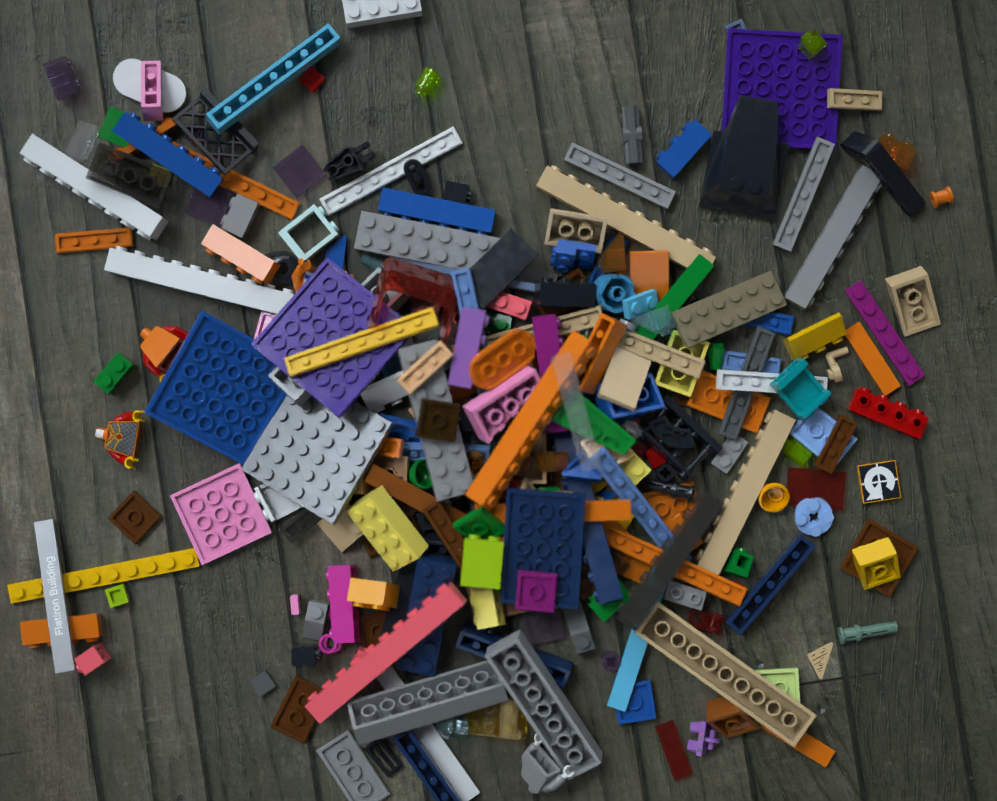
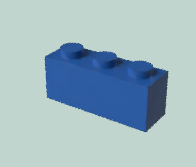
(682, 148)

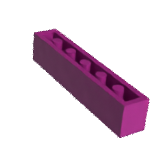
(547, 346)

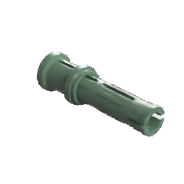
(858, 633)

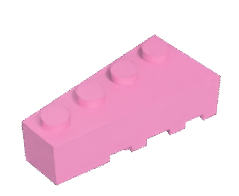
(496, 406)

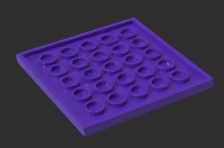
(775, 69)
(320, 312)

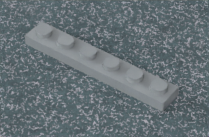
(619, 175)
(803, 194)

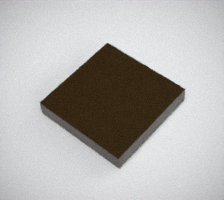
(438, 420)

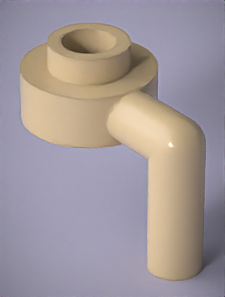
(834, 371)

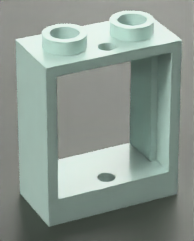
(284, 233)

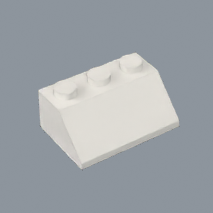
(384, 392)

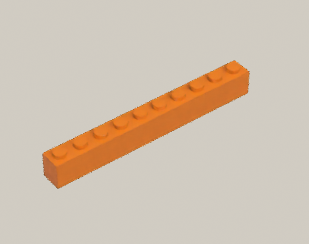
(527, 427)

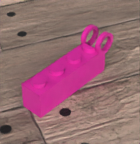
(342, 613)

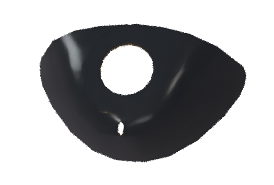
(283, 256)

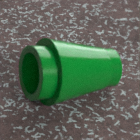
(716, 355)

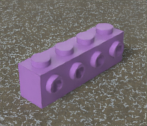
(467, 344)

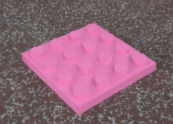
(221, 514)

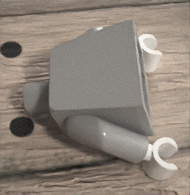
(541, 771)

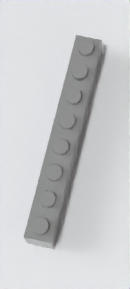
(832, 238)

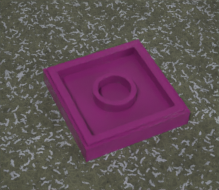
(536, 591)

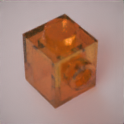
(552, 460)

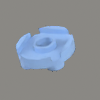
(817, 526)

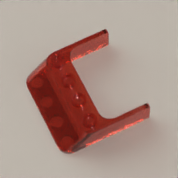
(418, 283)

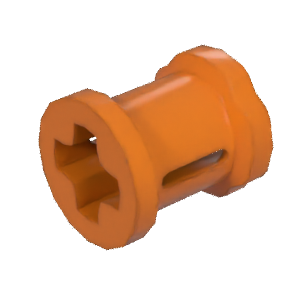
(941, 197)

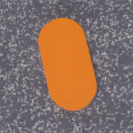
(502, 359)

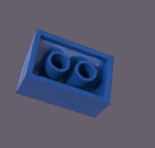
(648, 401)

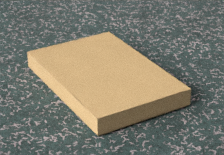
(624, 379)

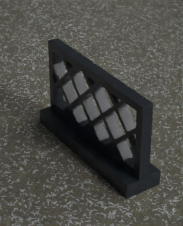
(237, 131)

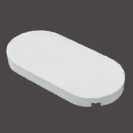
(128, 82)

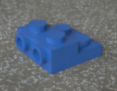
(572, 254)

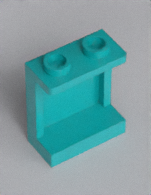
(800, 389)

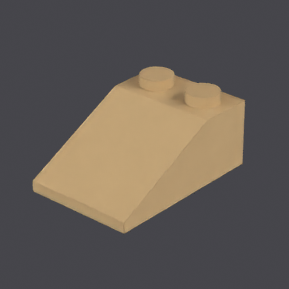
(913, 300)

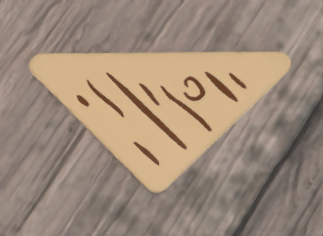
(819, 658)

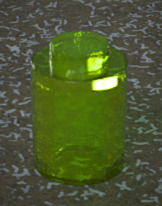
(427, 82)
(796, 451)

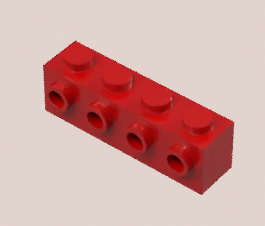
(887, 413)

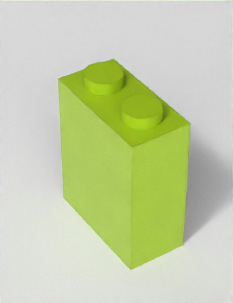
(482, 562)

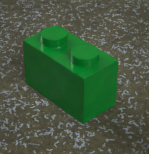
(114, 373)

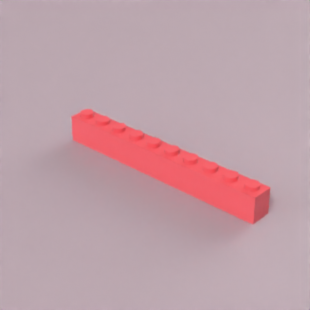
(386, 652)

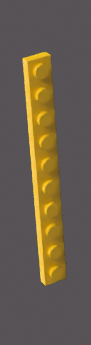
(109, 574)

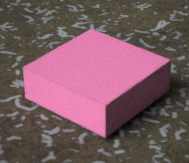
(295, 604)

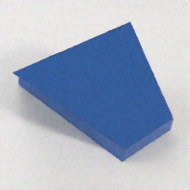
(574, 472)

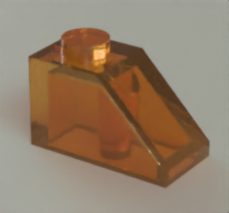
(613, 257)

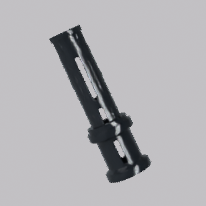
(675, 490)

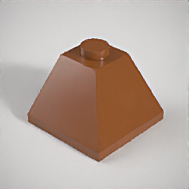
(728, 718)

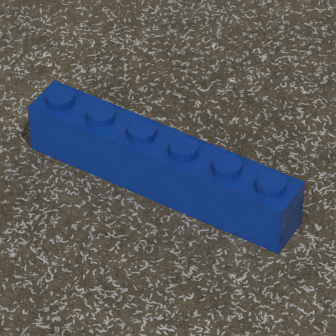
(167, 154)
(436, 211)

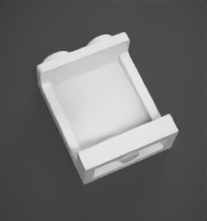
(274, 503)

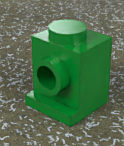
(738, 563)

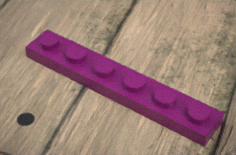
(884, 333)

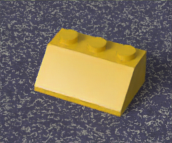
(815, 337)

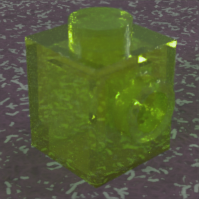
(811, 44)

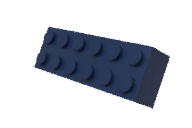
(429, 576)

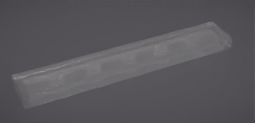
(576, 411)

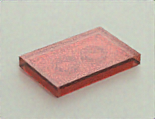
(814, 483)

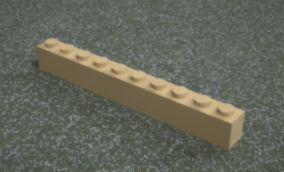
(620, 218)
(744, 491)

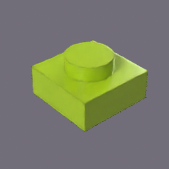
(117, 595)

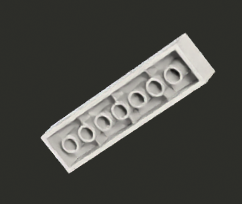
(73, 174)

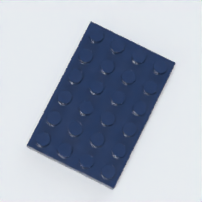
(544, 536)

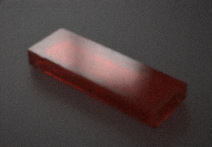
(673, 749)

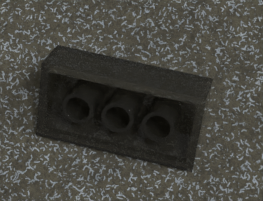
(128, 175)

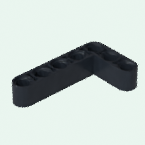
(886, 170)

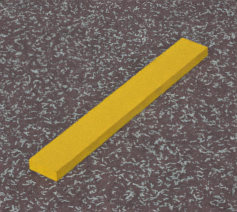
(361, 342)

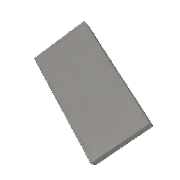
(352, 769)

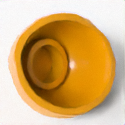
(773, 497)

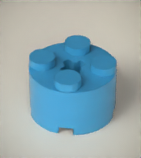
(611, 291)

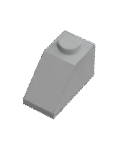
(315, 619)

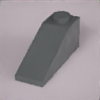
(579, 629)

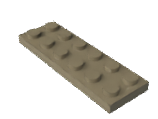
(728, 309)

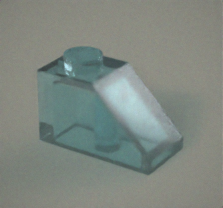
(656, 321)

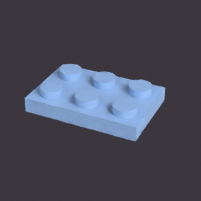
(815, 431)

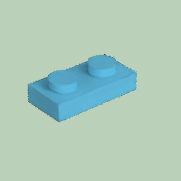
(640, 303)

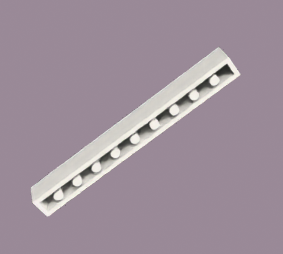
(196, 281)

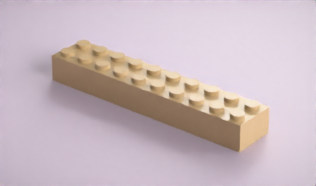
(725, 674)

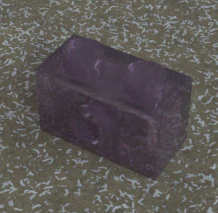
(62, 77)

